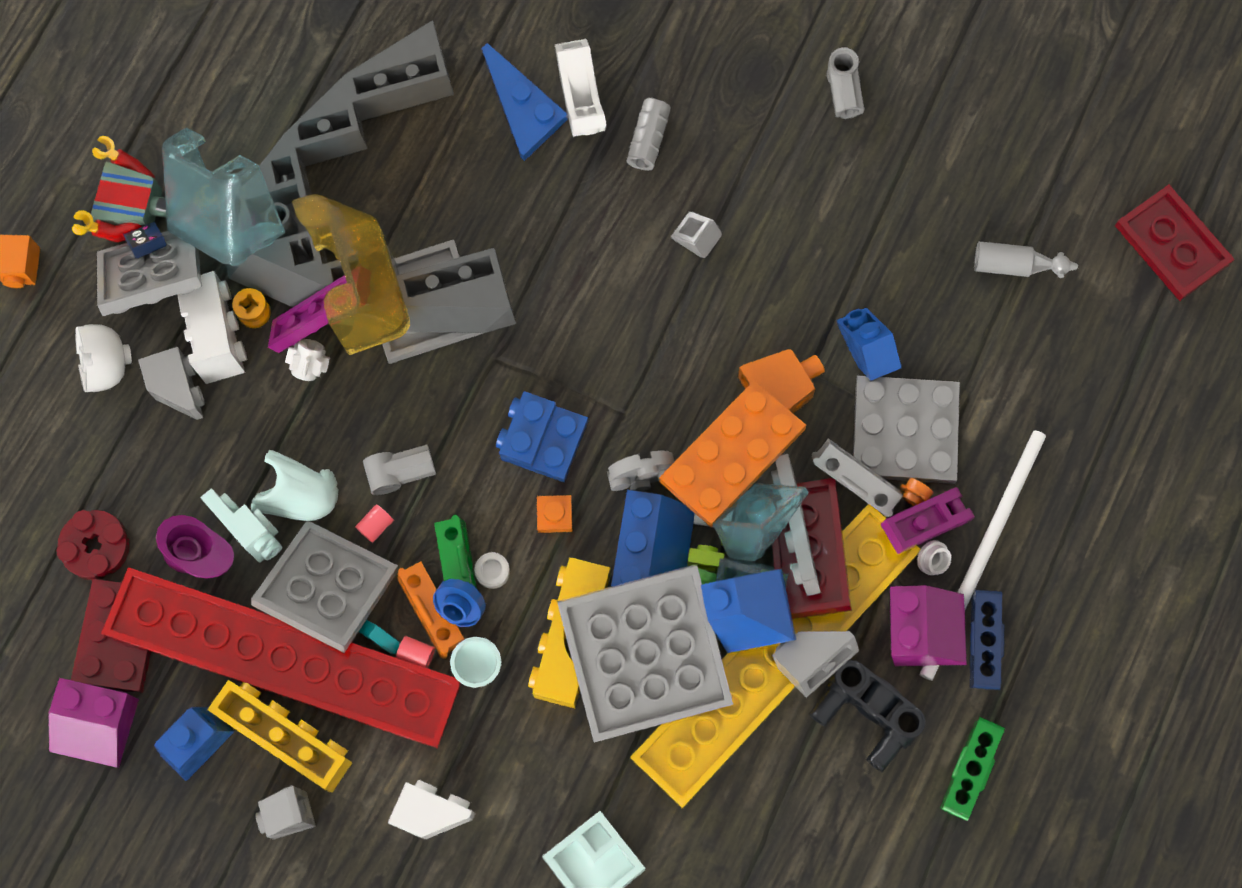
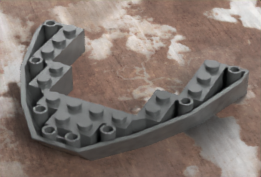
(444, 297)

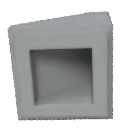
(697, 234)

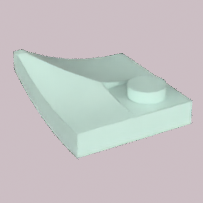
(594, 857)

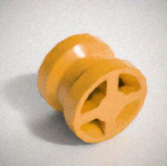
(255, 315)

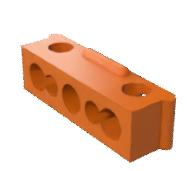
(420, 591)

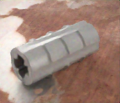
(648, 134)

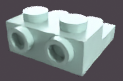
(249, 528)

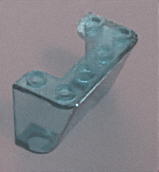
(217, 210)

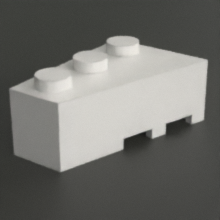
(212, 330)

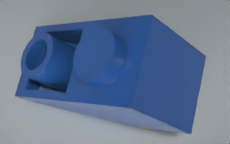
(869, 343)

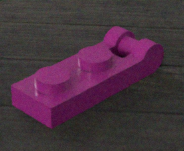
(926, 520)

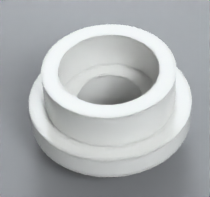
(934, 558)

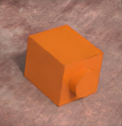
(18, 260)

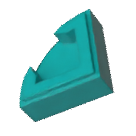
(379, 636)

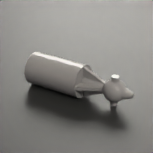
(1018, 260)

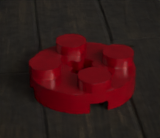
(85, 526)

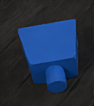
(192, 740)

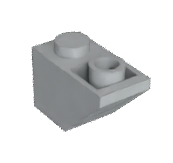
(170, 381)

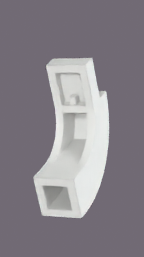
(580, 88)

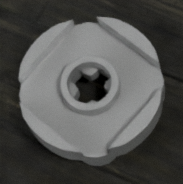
(639, 472)

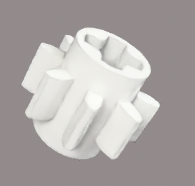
(307, 359)

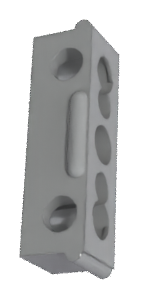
(857, 477)

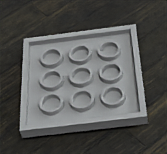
(644, 653)

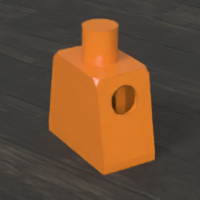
(784, 377)

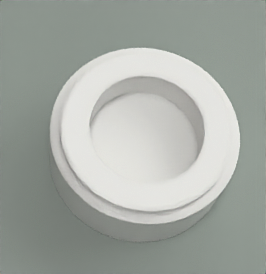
(492, 570)

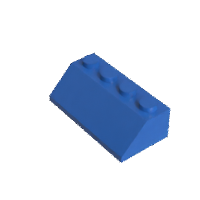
(652, 537)

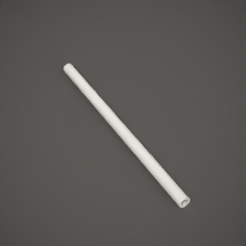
(996, 527)

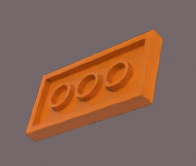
(732, 453)

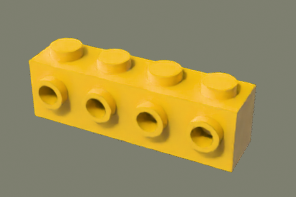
(280, 736)

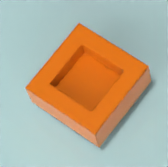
(554, 514)

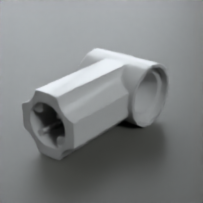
(845, 84)
(389, 470)

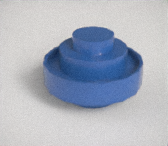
(459, 602)

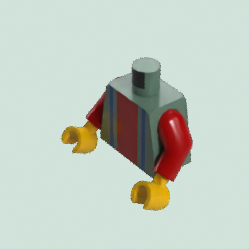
(124, 199)

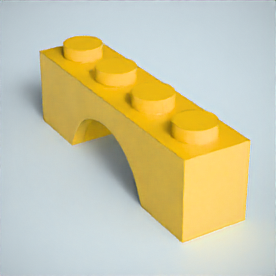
(556, 676)

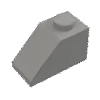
(814, 657)
(285, 813)

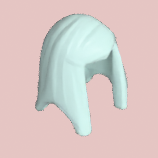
(297, 491)

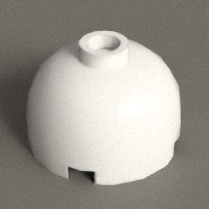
(101, 357)

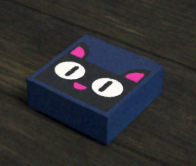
(145, 240)

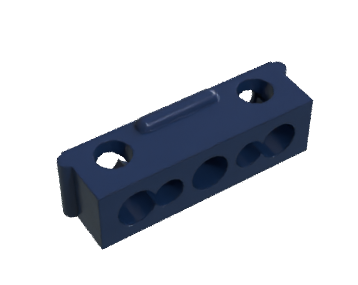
(996, 634)

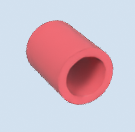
(374, 523)
(415, 652)

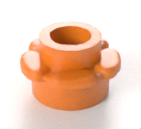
(916, 492)

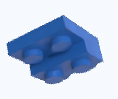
(541, 436)

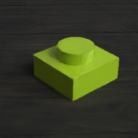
(705, 558)

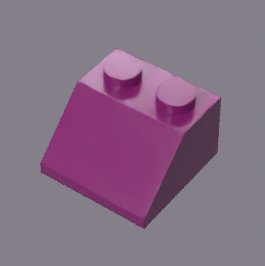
(927, 626)
(90, 722)

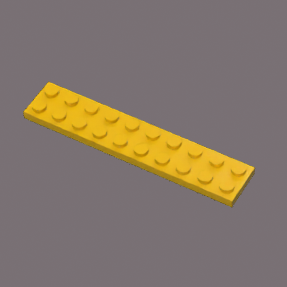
(691, 750)

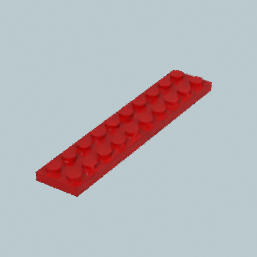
(281, 658)

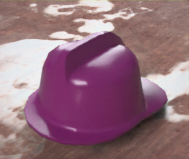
(193, 547)

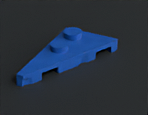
(528, 110)

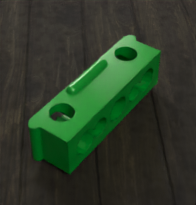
(455, 550)
(984, 766)

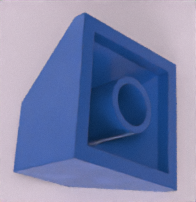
(749, 610)

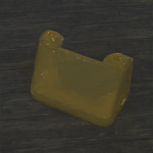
(370, 304)

